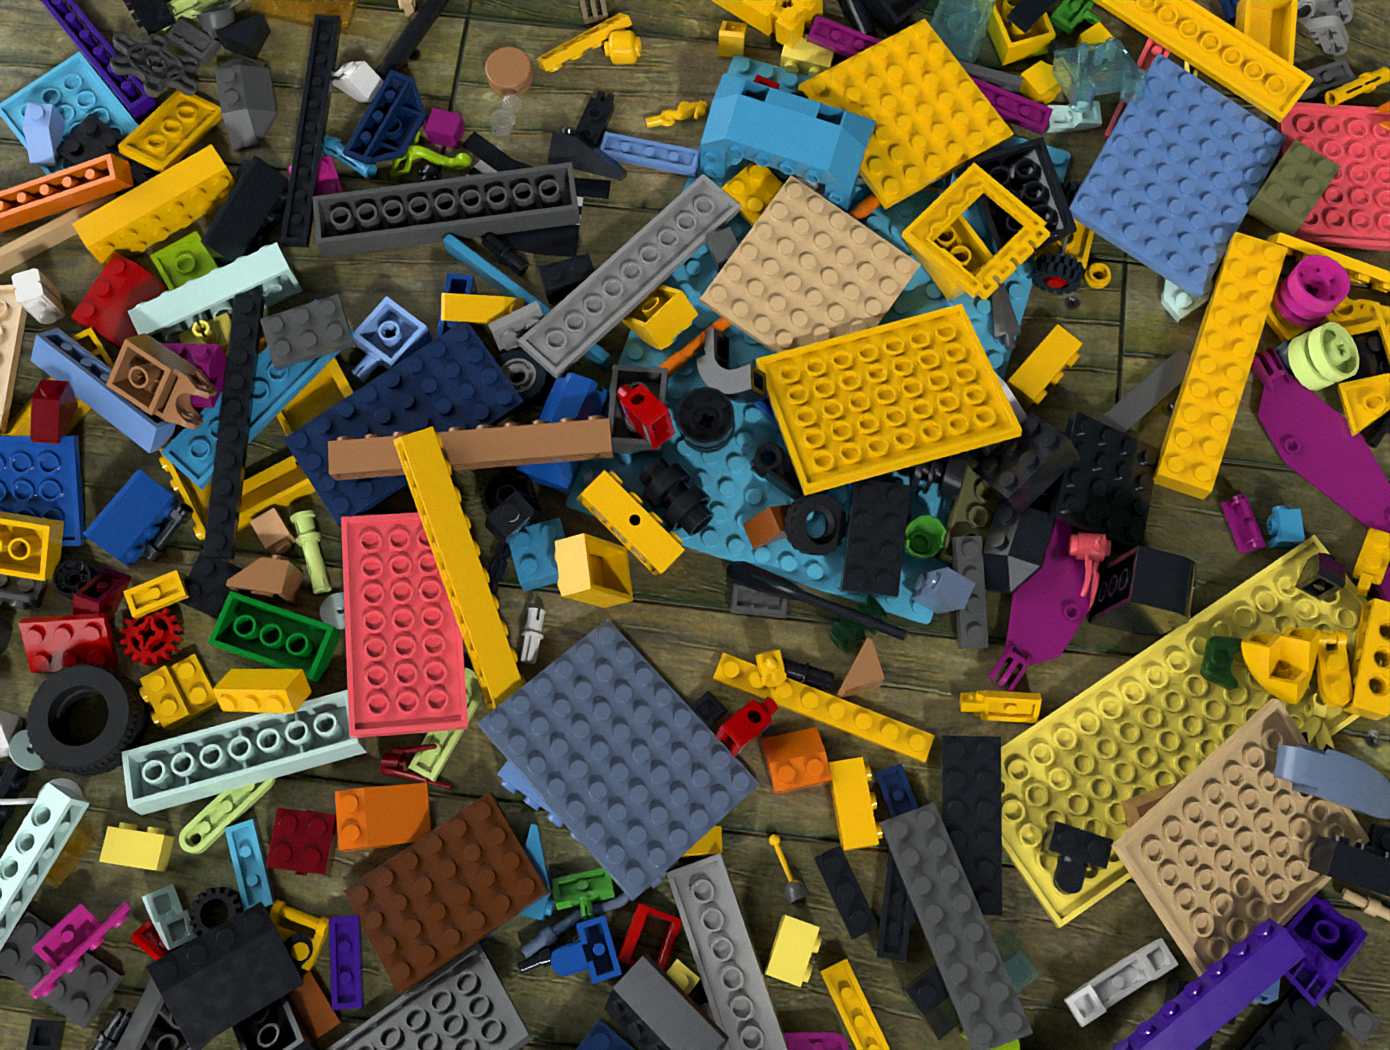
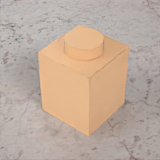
(273, 532)

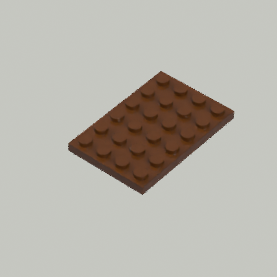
(446, 892)

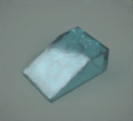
(963, 26)

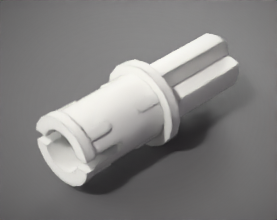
(532, 635)

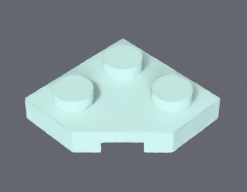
(1180, 303)

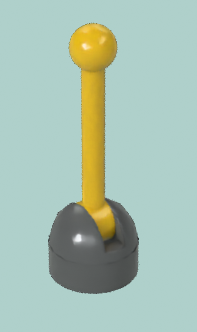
(795, 889)

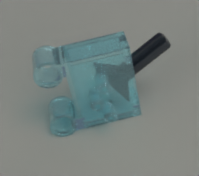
(1096, 71)

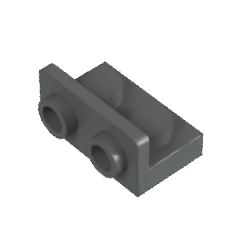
(22, 591)

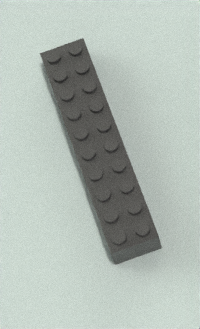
(454, 206)

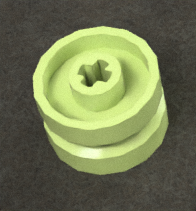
(1323, 356)

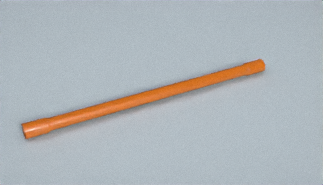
(680, 358)

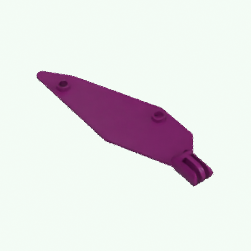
(1320, 445)
(1045, 610)

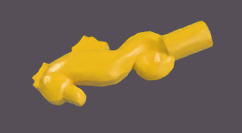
(683, 112)

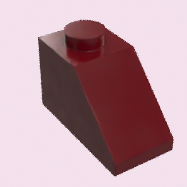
(51, 411)
(101, 593)

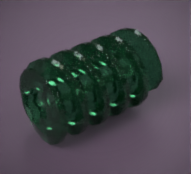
(848, 631)

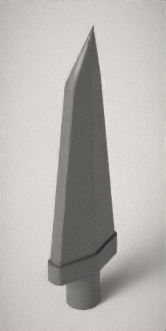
(1004, 318)

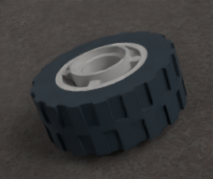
(520, 364)

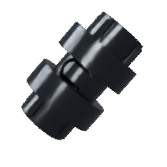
(683, 505)

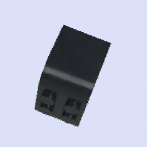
(1145, 592)

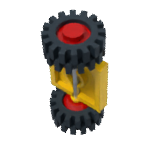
(1062, 262)

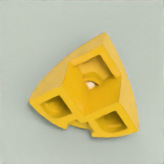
(1282, 661)

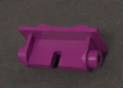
(1243, 524)

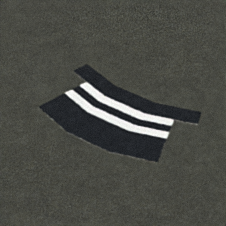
(544, 241)

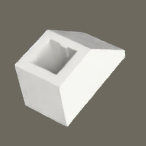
(357, 80)

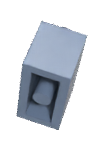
(942, 590)

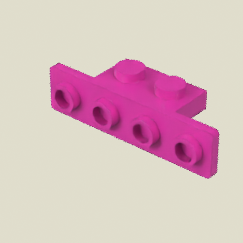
(70, 940)

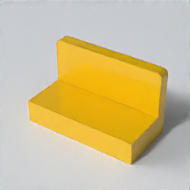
(156, 594)

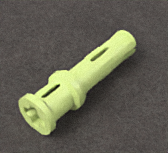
(308, 540)

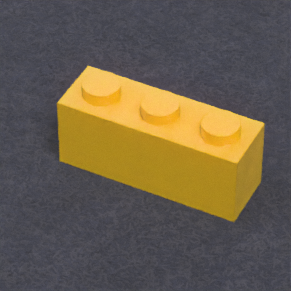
(1044, 367)
(262, 690)
(854, 804)

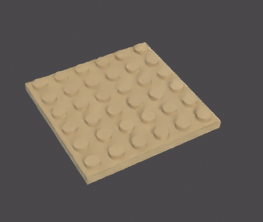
(807, 274)

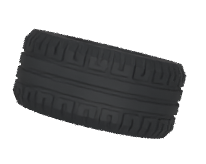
(54, 703)

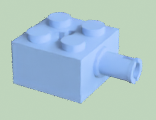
(375, 338)

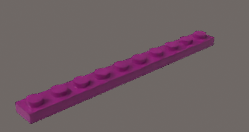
(1009, 106)

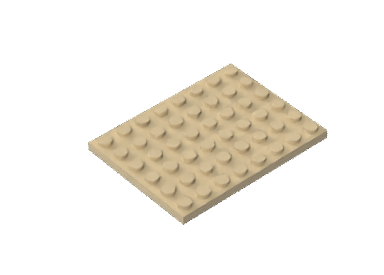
(1233, 842)

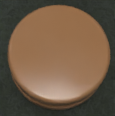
(509, 71)

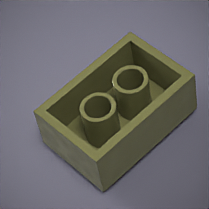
(1293, 188)

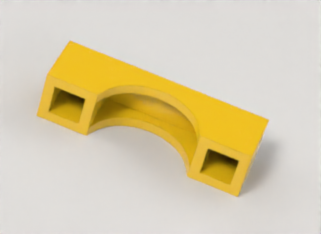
(1039, 81)

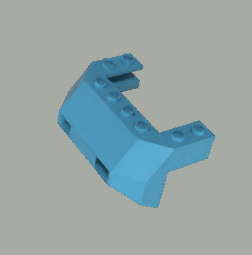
(787, 135)

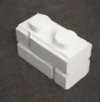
(38, 296)

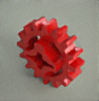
(156, 646)

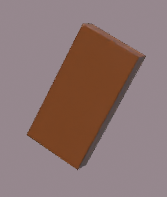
(314, 1006)

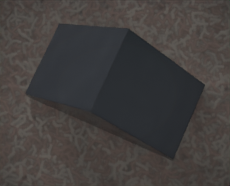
(245, 36)

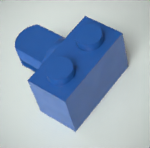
(591, 953)

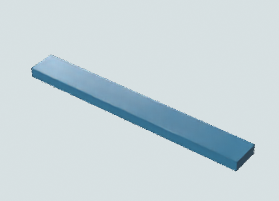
(510, 288)

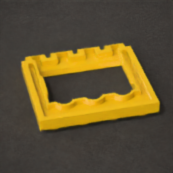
(950, 206)

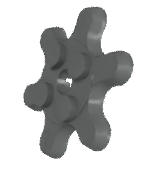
(166, 69)

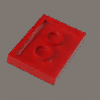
(68, 640)

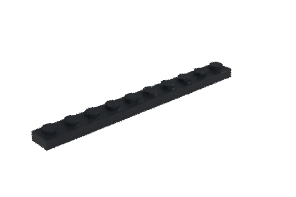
(311, 131)
(234, 428)

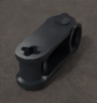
(781, 472)

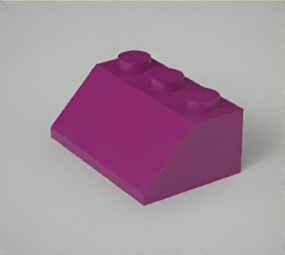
(210, 361)

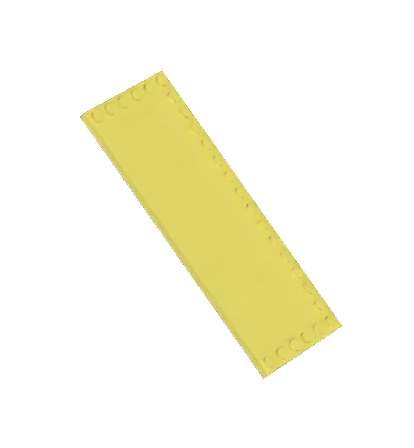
(1154, 726)

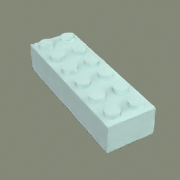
(204, 298)

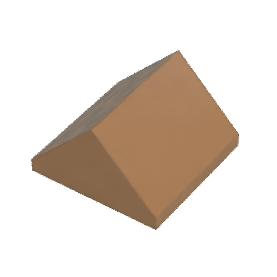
(864, 674)

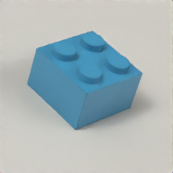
(534, 554)

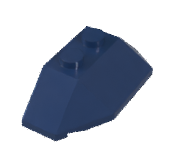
(388, 122)

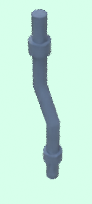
(549, 935)

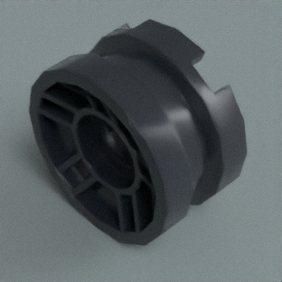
(65, 574)

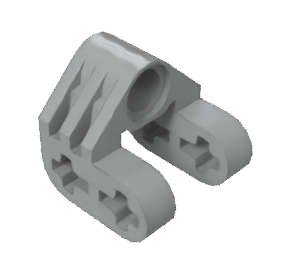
(1328, 29)

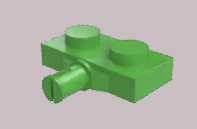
(1072, 13)
(583, 890)

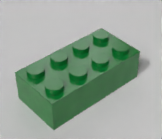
(274, 637)

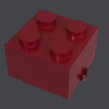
(303, 842)

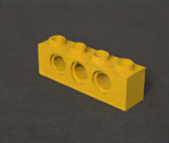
(1363, 668)

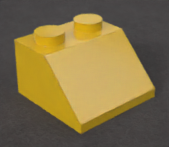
(661, 316)

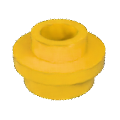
(1101, 270)

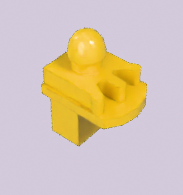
(771, 667)

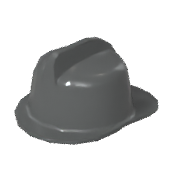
(218, 17)

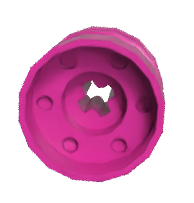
(1312, 291)

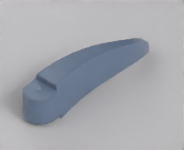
(1334, 778)

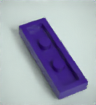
(346, 962)

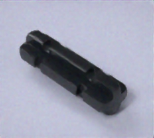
(498, 566)

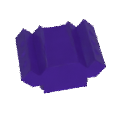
(1329, 947)

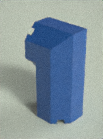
(568, 398)

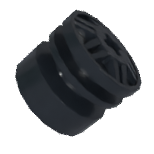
(701, 405)
(944, 472)

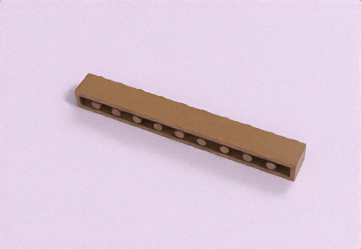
(479, 447)

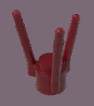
(397, 765)

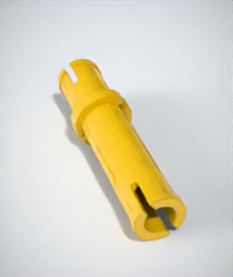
(1340, 94)

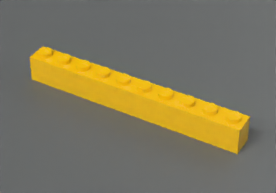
(459, 565)

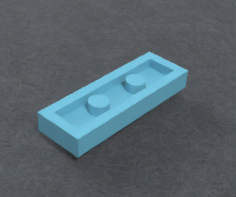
(250, 864)

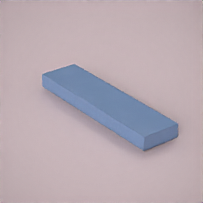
(651, 154)

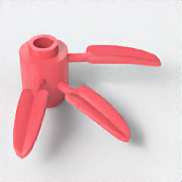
(1089, 548)

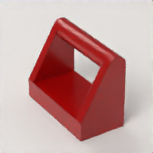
(635, 932)

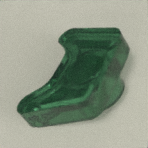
(1218, 659)

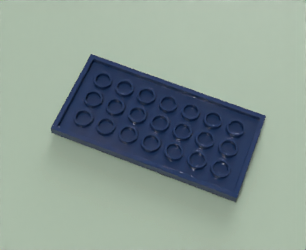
(438, 386)

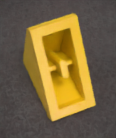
(732, 38)

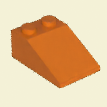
(382, 816)

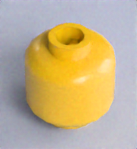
(623, 47)

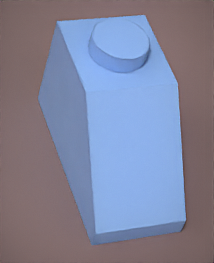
(43, 133)

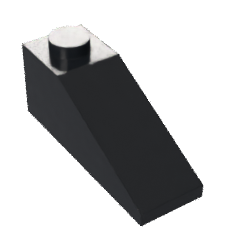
(585, 156)

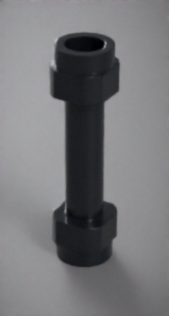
(156, 548)

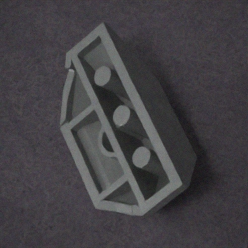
(246, 101)

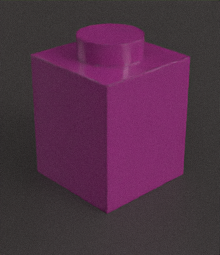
(444, 128)

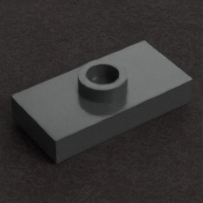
(193, 41)
(757, 603)

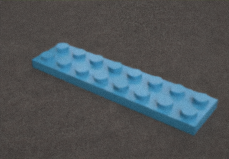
(195, 449)

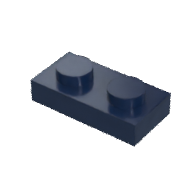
(895, 790)

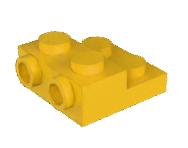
(178, 692)

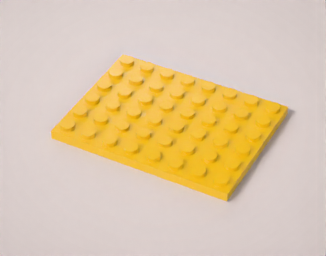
(886, 399)

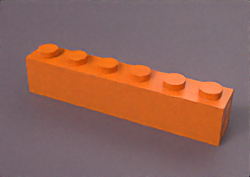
(63, 190)

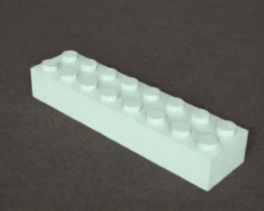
(238, 754)

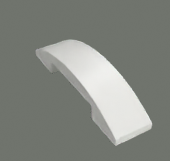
(1119, 981)

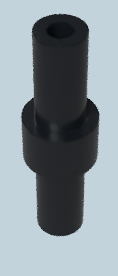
(1382, 427)
(542, 959)

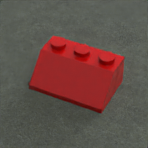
(112, 295)

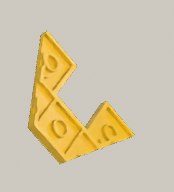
(1368, 397)

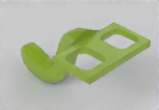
(460, 162)

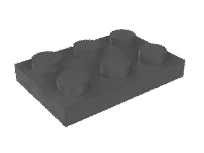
(307, 332)

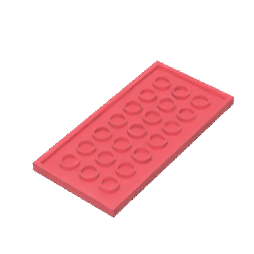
(399, 631)

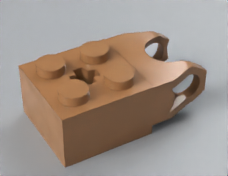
(159, 381)

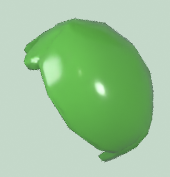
(924, 537)

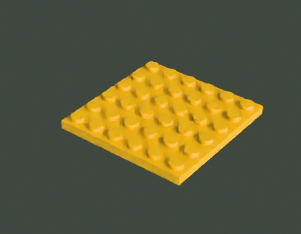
(923, 106)

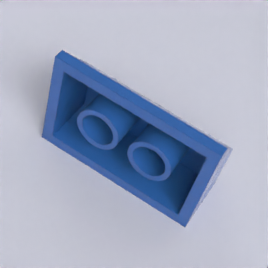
(132, 518)

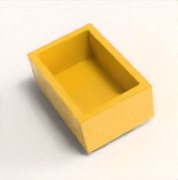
(1269, 24)
(593, 571)

